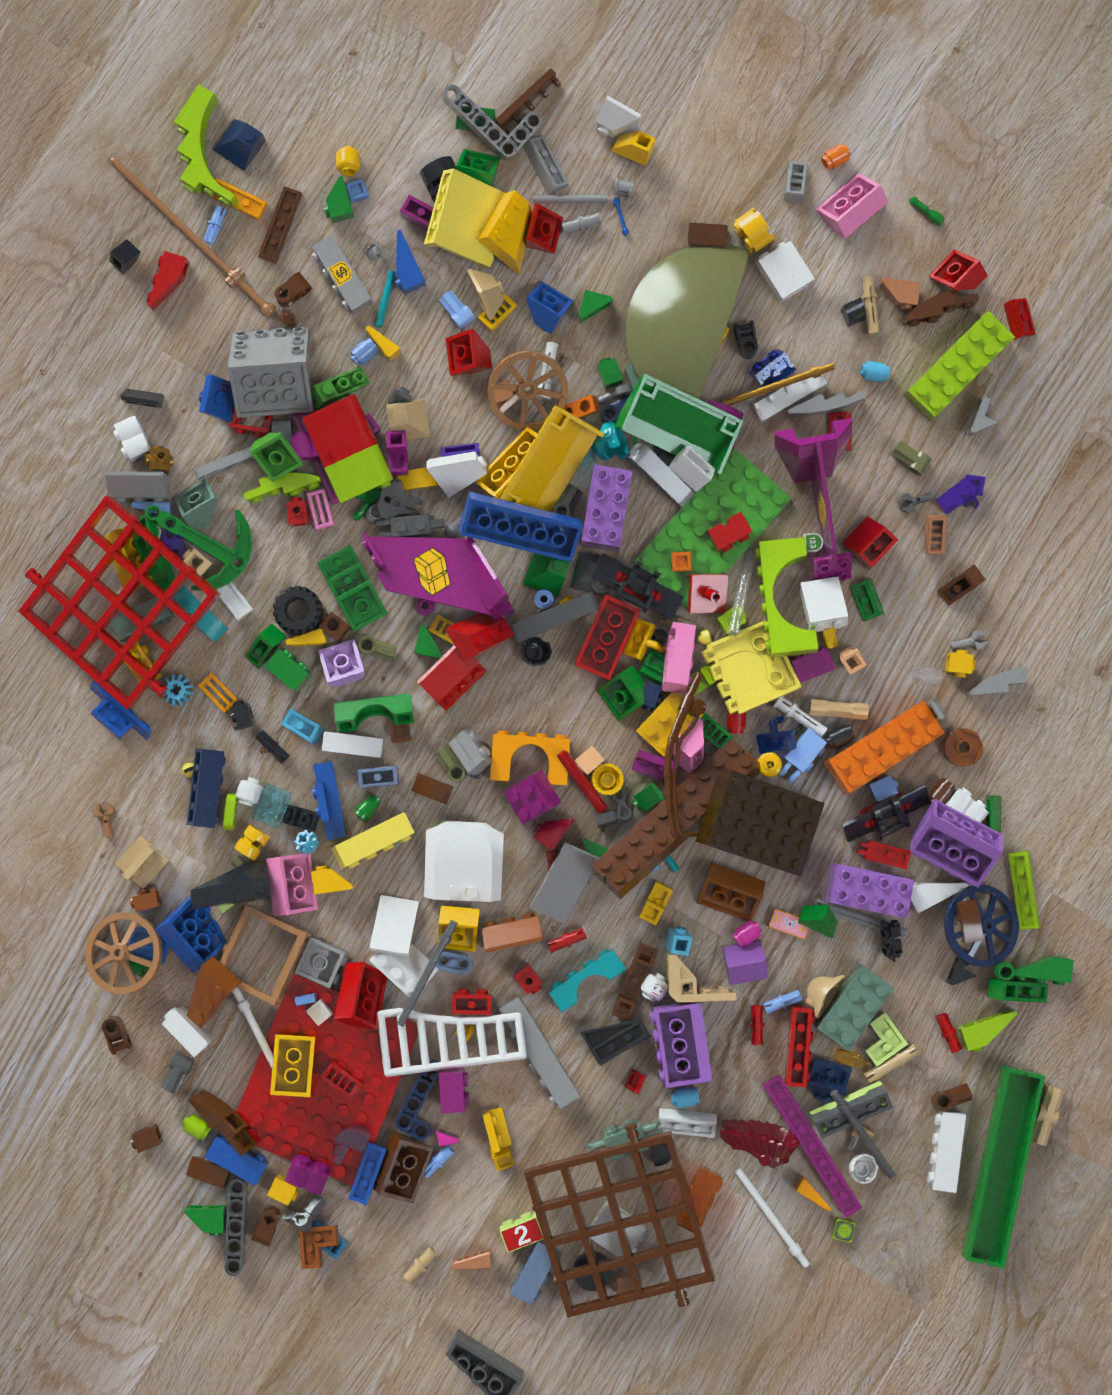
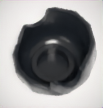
(536, 651)

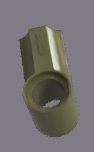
(915, 460)
(380, 649)
(450, 763)

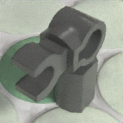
(623, 812)
(304, 1220)

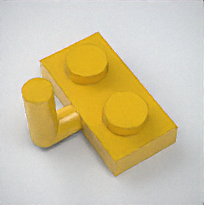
(641, 639)

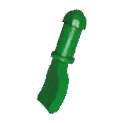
(931, 214)
(372, 497)

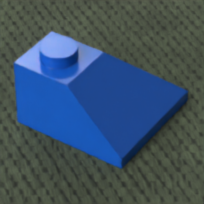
(548, 306)

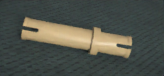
(870, 305)
(892, 1063)

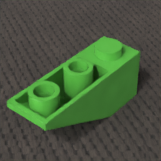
(338, 388)

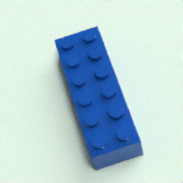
(520, 526)

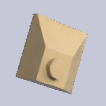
(487, 291)
(409, 417)

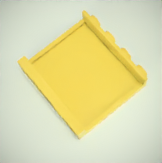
(460, 215)

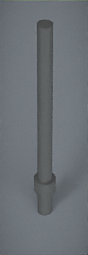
(445, 939)
(844, 1107)

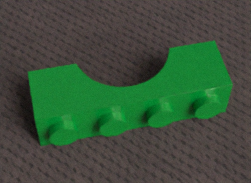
(352, 713)

